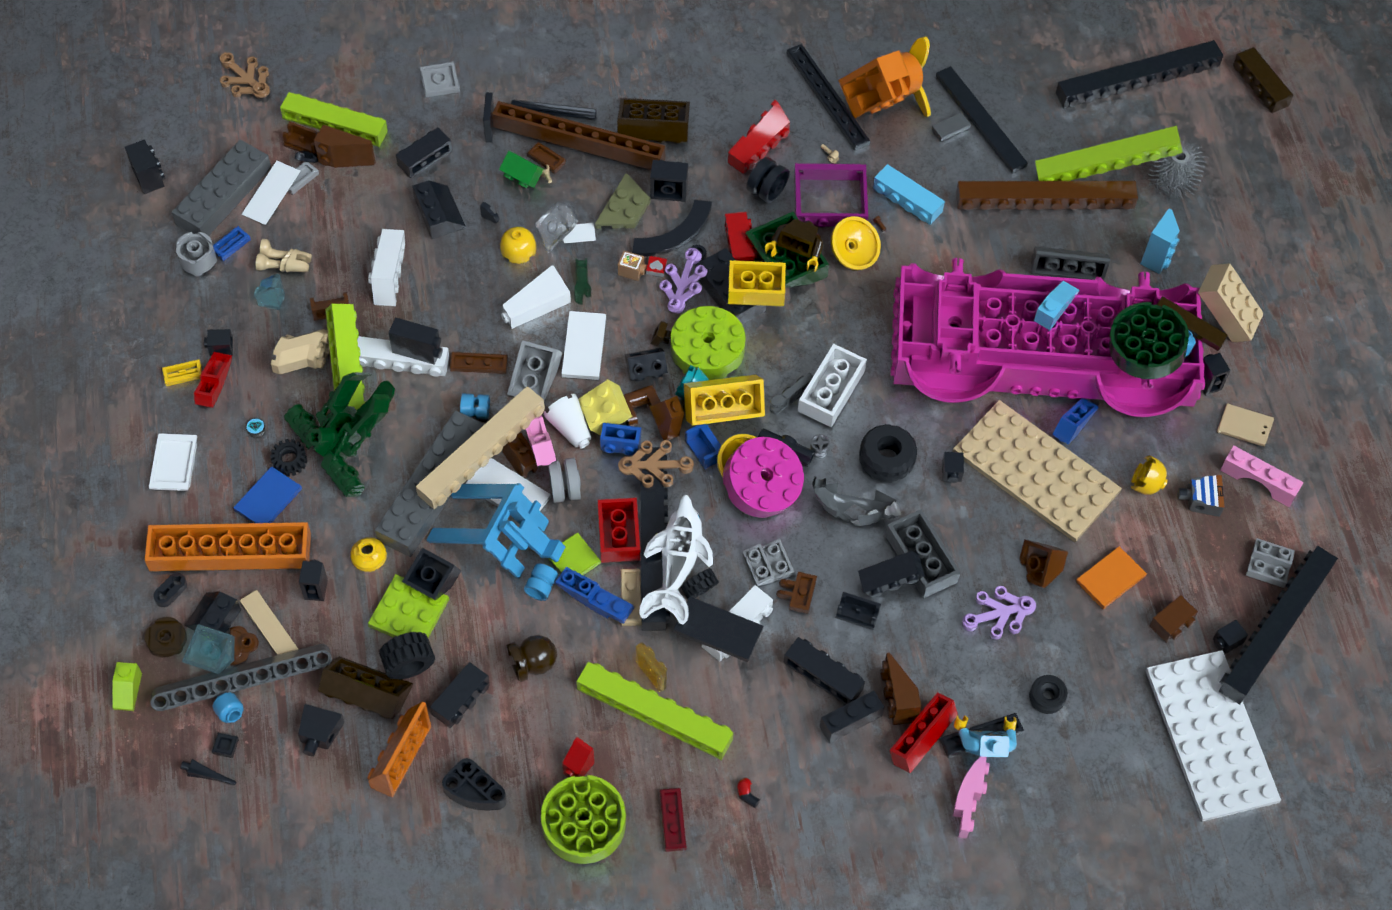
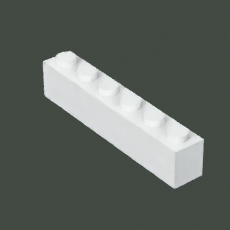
(379, 354)

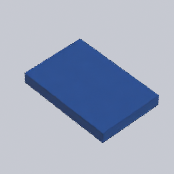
(267, 497)

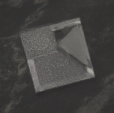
(556, 224)

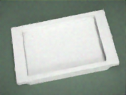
(173, 462)

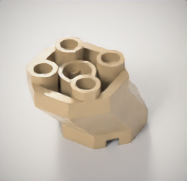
(301, 352)

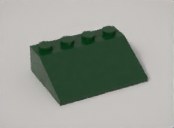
(796, 264)

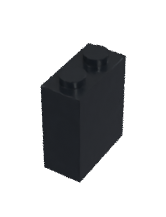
(415, 341)

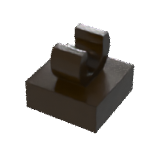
(661, 334)

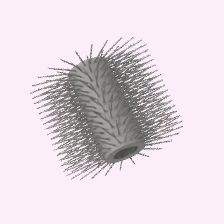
(1176, 170)

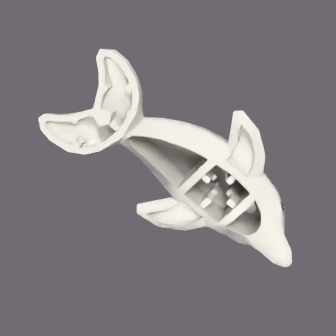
(680, 547)

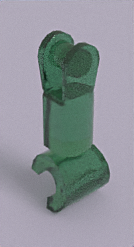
(582, 286)

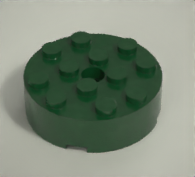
(1148, 340)

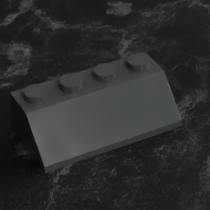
(1069, 263)

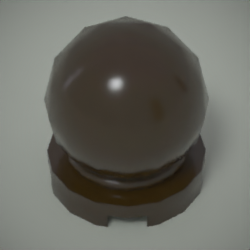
(533, 656)

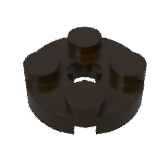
(159, 629)

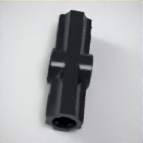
(804, 454)

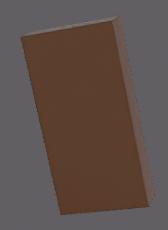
(545, 156)

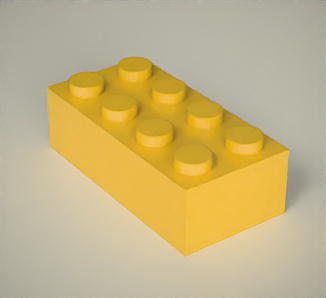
(724, 399)

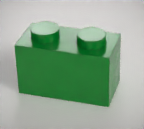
(521, 169)

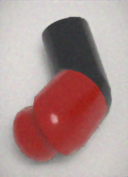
(744, 793)

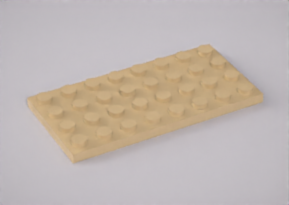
(1037, 471)

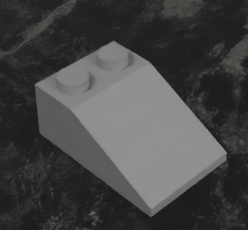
(534, 368)

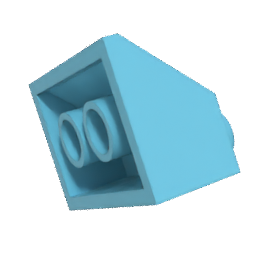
(1161, 244)

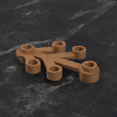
(258, 89)
(653, 465)

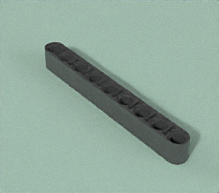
(233, 684)

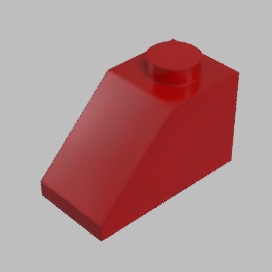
(578, 759)

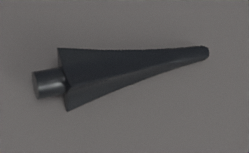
(198, 770)

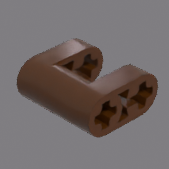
(638, 398)

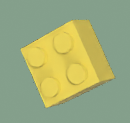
(604, 405)

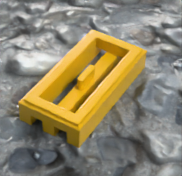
(182, 375)

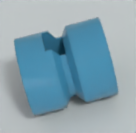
(468, 404)
(540, 582)

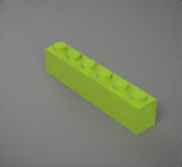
(318, 113)
(344, 347)

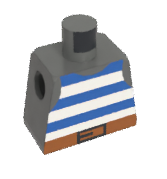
(1204, 495)

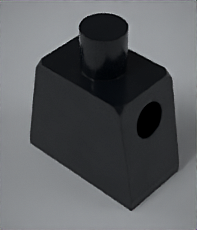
(318, 728)

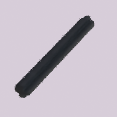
(555, 109)

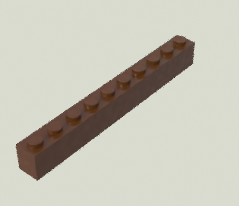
(577, 135)
(1046, 195)

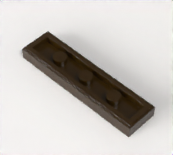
(1200, 329)

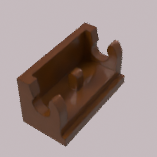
(299, 138)
(318, 308)
(520, 455)

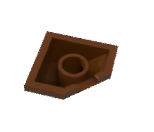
(668, 417)
(1042, 562)

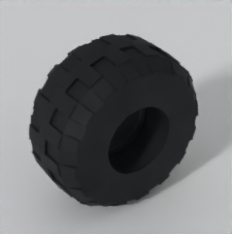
(884, 467)

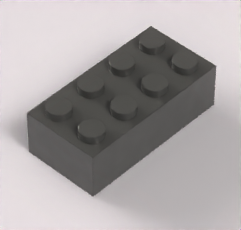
(917, 535)

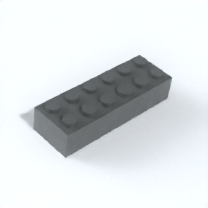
(222, 189)

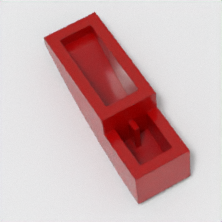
(212, 379)

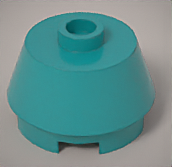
(693, 375)

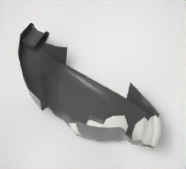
(836, 504)

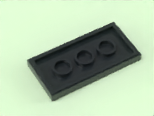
(720, 629)

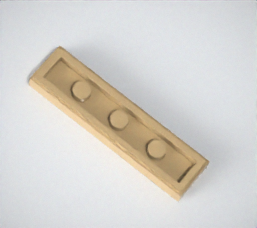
(268, 623)

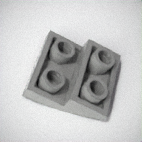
(769, 562)
(1270, 563)

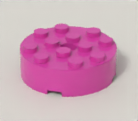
(778, 466)

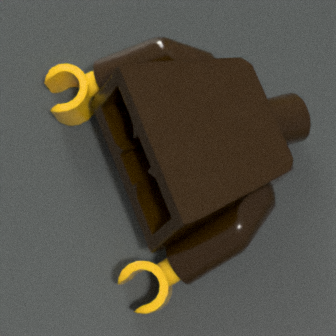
(800, 238)

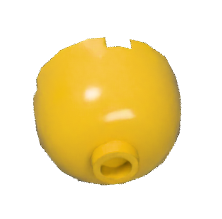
(518, 245)
(1150, 476)

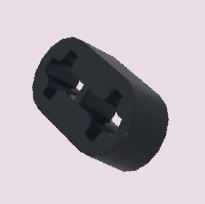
(170, 590)

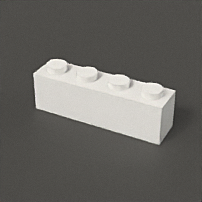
(752, 607)

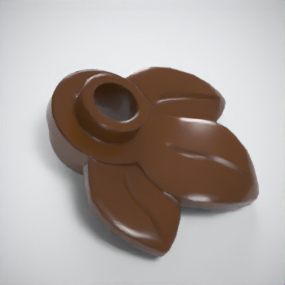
(241, 650)

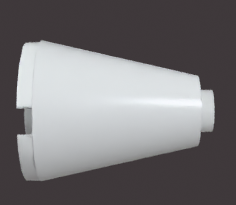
(569, 421)

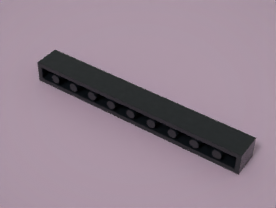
(1139, 74)
(652, 522)
(1277, 626)

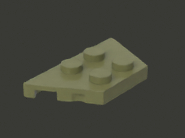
(624, 206)

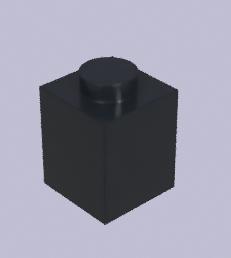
(219, 341)
(953, 467)
(1230, 637)

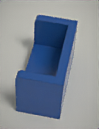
(703, 444)

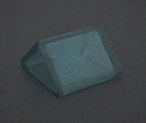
(210, 650)

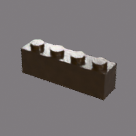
(1262, 80)

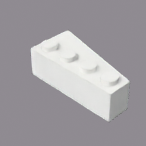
(387, 266)

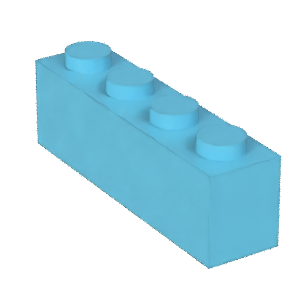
(908, 194)

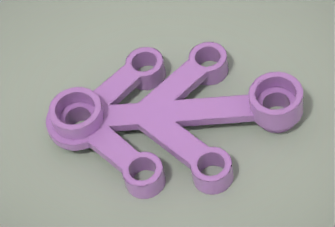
(677, 301)
(1000, 611)

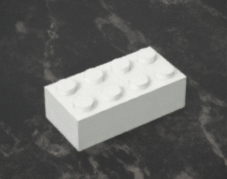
(832, 385)

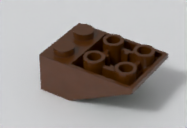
(900, 692)

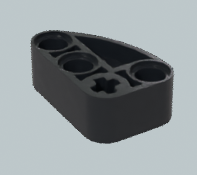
(467, 791)

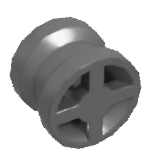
(822, 442)

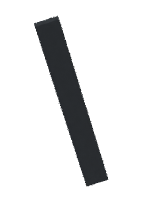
(828, 97)
(981, 119)

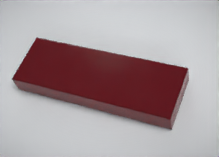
(673, 819)

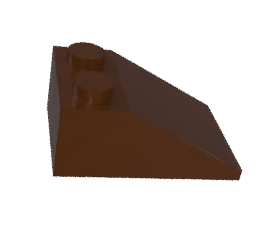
(343, 149)

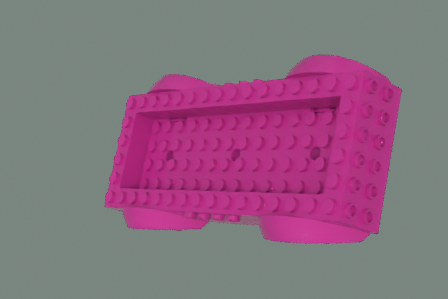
(1008, 352)

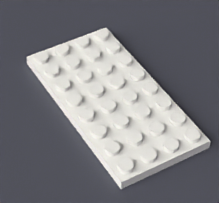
(1212, 737)

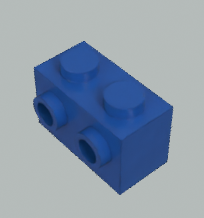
(620, 439)

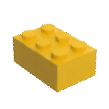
(756, 283)

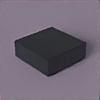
(225, 745)

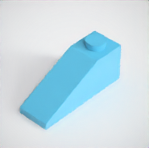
(1055, 304)

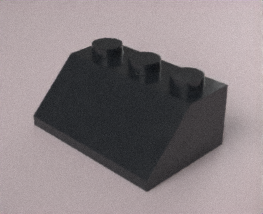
(437, 208)

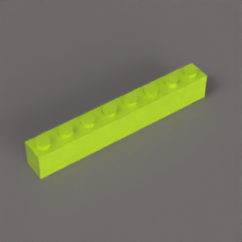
(1110, 156)
(655, 710)

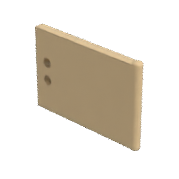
(1245, 425)

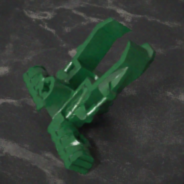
(342, 429)

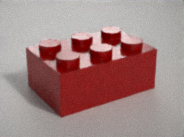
(619, 530)

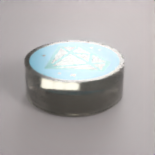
(255, 427)

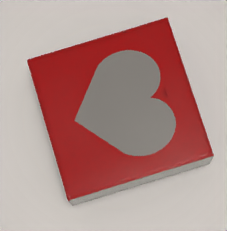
(656, 266)

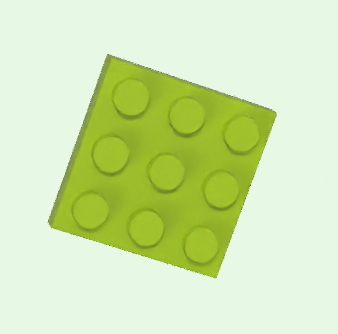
(406, 610)

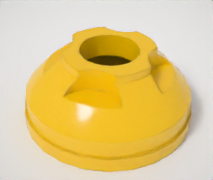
(370, 561)

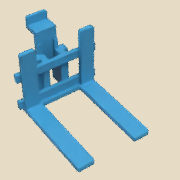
(513, 503)

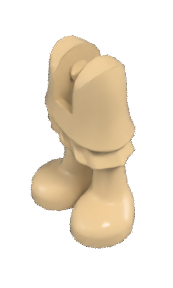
(291, 260)

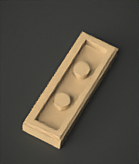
(632, 593)

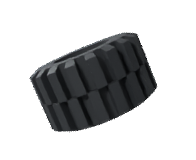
(407, 655)

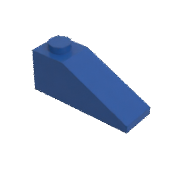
(1074, 420)

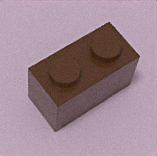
(1173, 619)

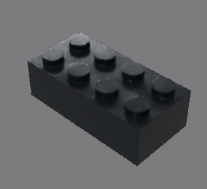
(717, 284)

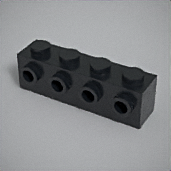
(824, 671)

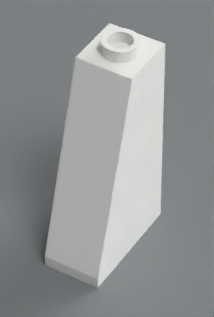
(536, 299)

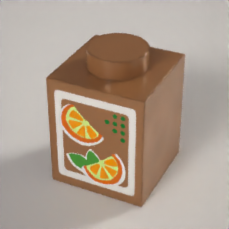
(631, 266)

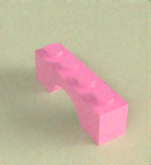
(540, 442)
(1244, 465)

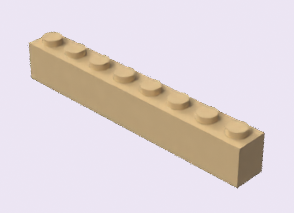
(480, 448)

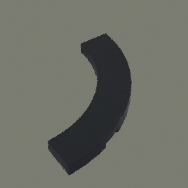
(677, 237)

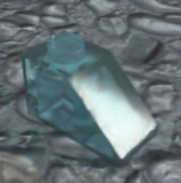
(270, 292)

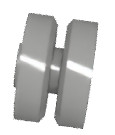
(566, 479)

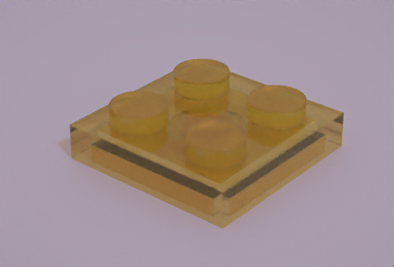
(653, 669)

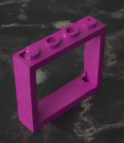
(830, 172)

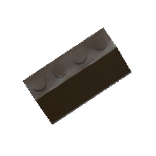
(364, 687)

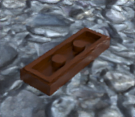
(478, 362)

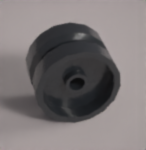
(767, 179)

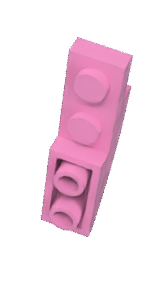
(968, 795)

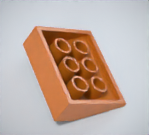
(401, 750)

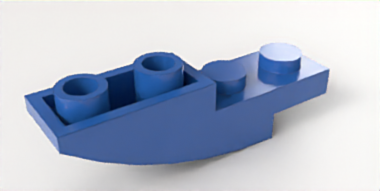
(592, 596)

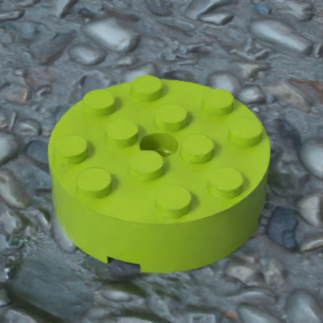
(708, 340)
(589, 839)

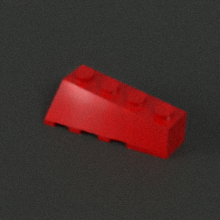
(760, 139)

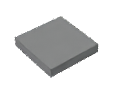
(439, 79)

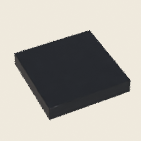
(487, 117)

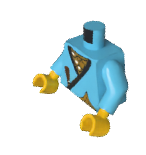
(987, 742)

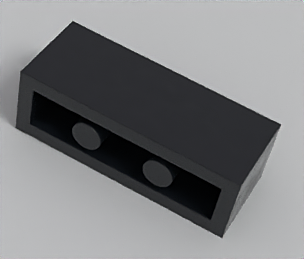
(424, 152)
(891, 574)
(460, 695)
(851, 716)

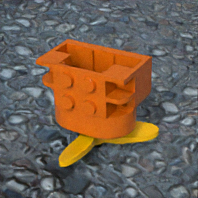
(888, 81)

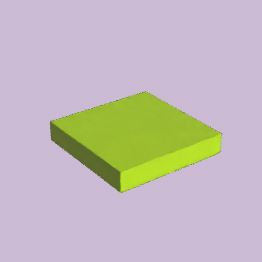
(576, 556)

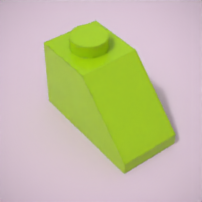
(126, 685)

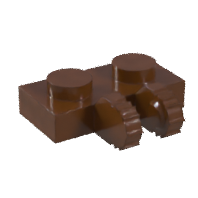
(802, 592)

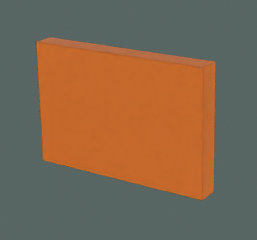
(1111, 577)

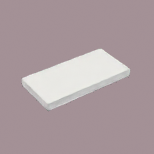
(584, 345)
(499, 474)

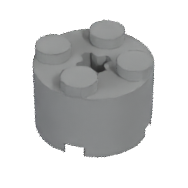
(196, 253)

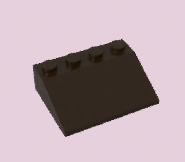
(654, 119)

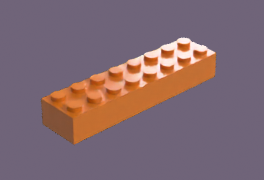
(227, 546)

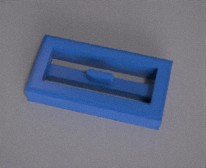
(232, 244)

